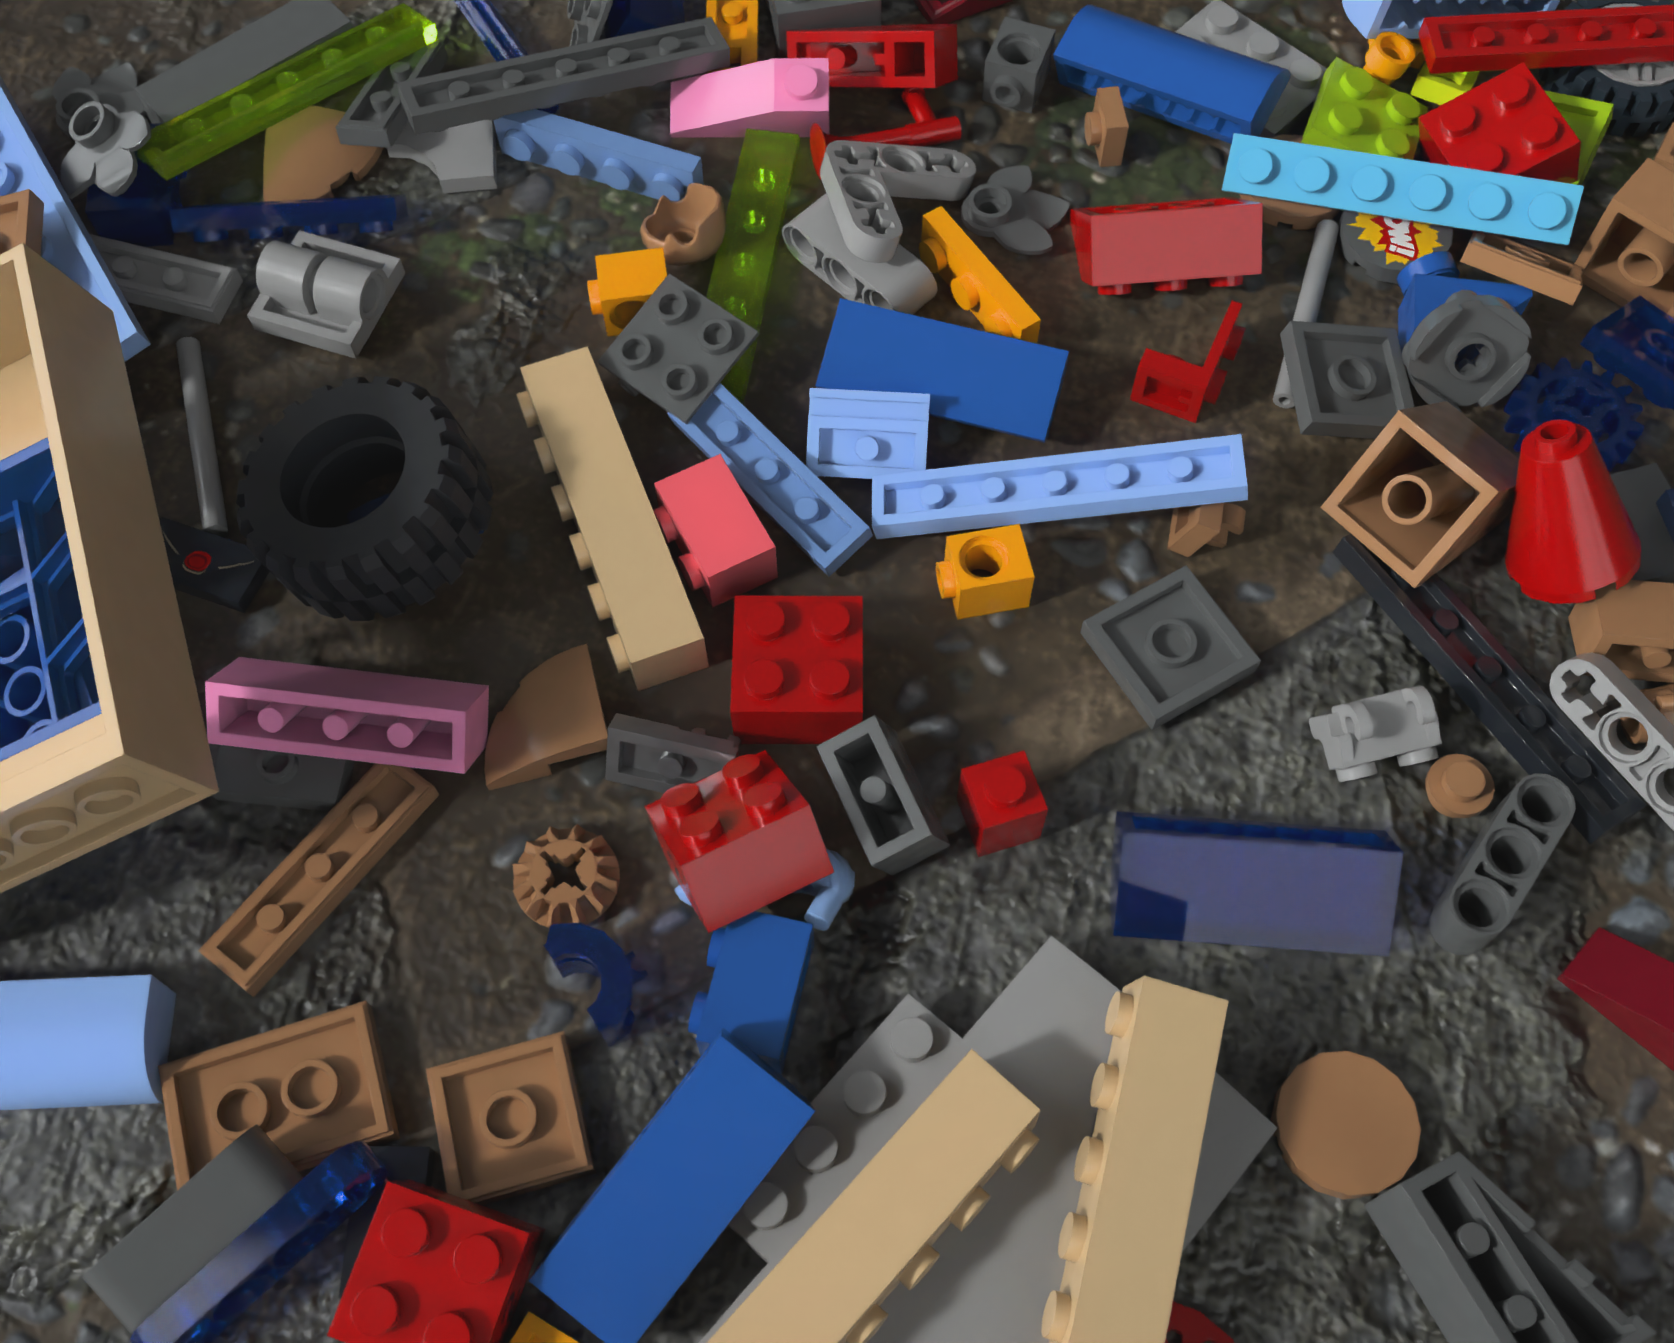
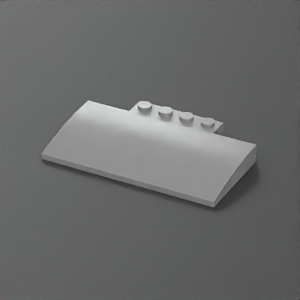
(1002, 1267)

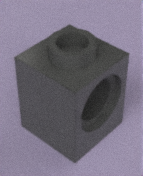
(1018, 64)

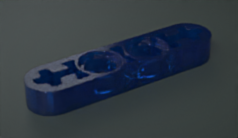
(267, 1249)

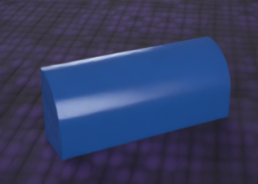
(1169, 74)
(966, 371)
(673, 1192)

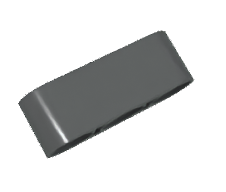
(1518, 841)
(192, 1227)

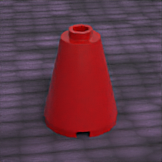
(1568, 519)

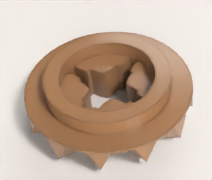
(566, 904)

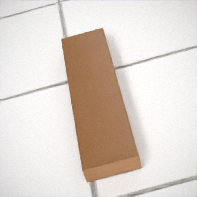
(318, 875)

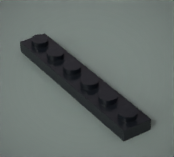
(1497, 690)

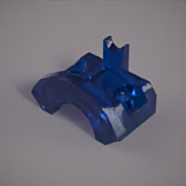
(591, 951)

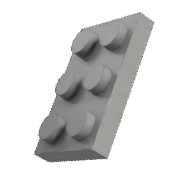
(1231, 30)

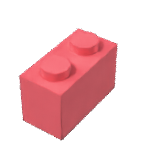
(715, 530)

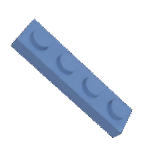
(598, 154)
(777, 481)

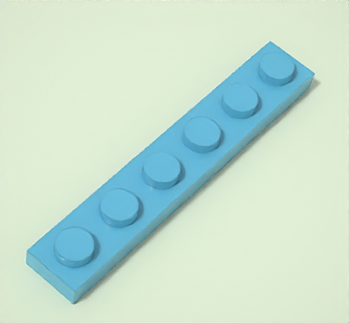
(1403, 189)

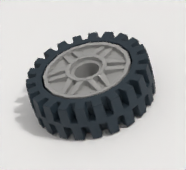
(1638, 90)

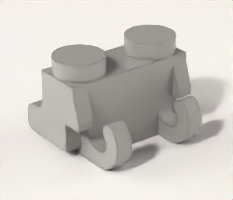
(1378, 728)

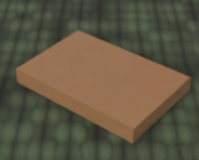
(301, 1083)

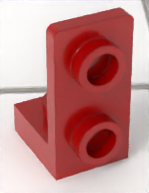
(1183, 387)

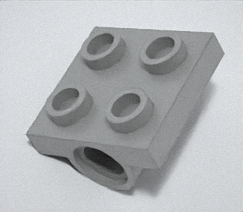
(323, 292)

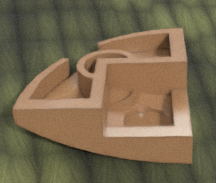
(307, 158)
(547, 721)

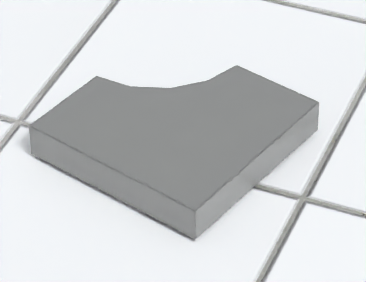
(459, 155)

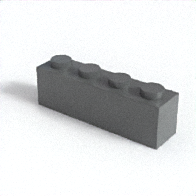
(242, 56)

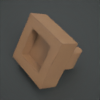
(1204, 525)

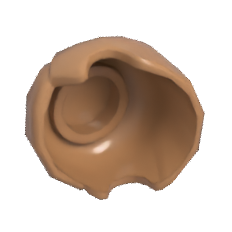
(687, 228)

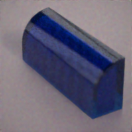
(1254, 883)

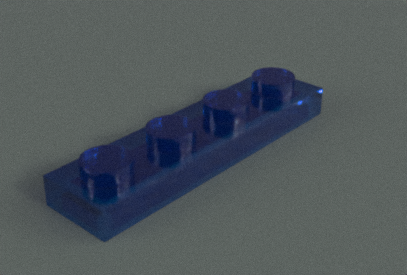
(269, 217)

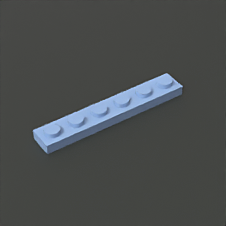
(1060, 487)

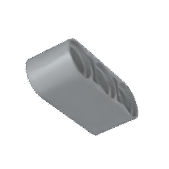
(818, 244)

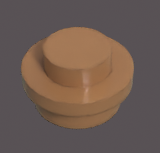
(1459, 786)

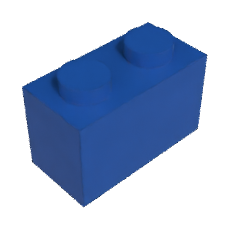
(755, 984)

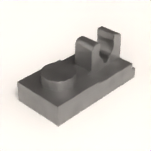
(663, 755)

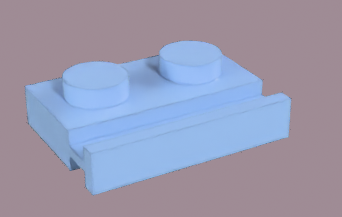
(866, 432)

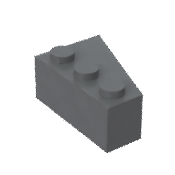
(1487, 1267)

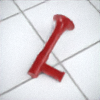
(925, 132)

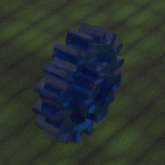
(1579, 398)

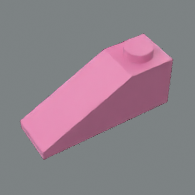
(762, 95)

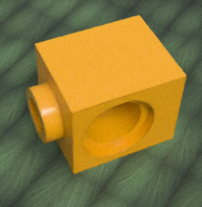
(625, 285)
(994, 550)

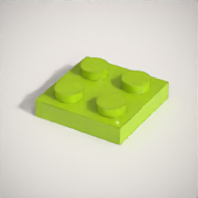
(1363, 114)

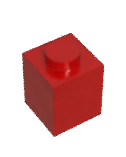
(1001, 803)

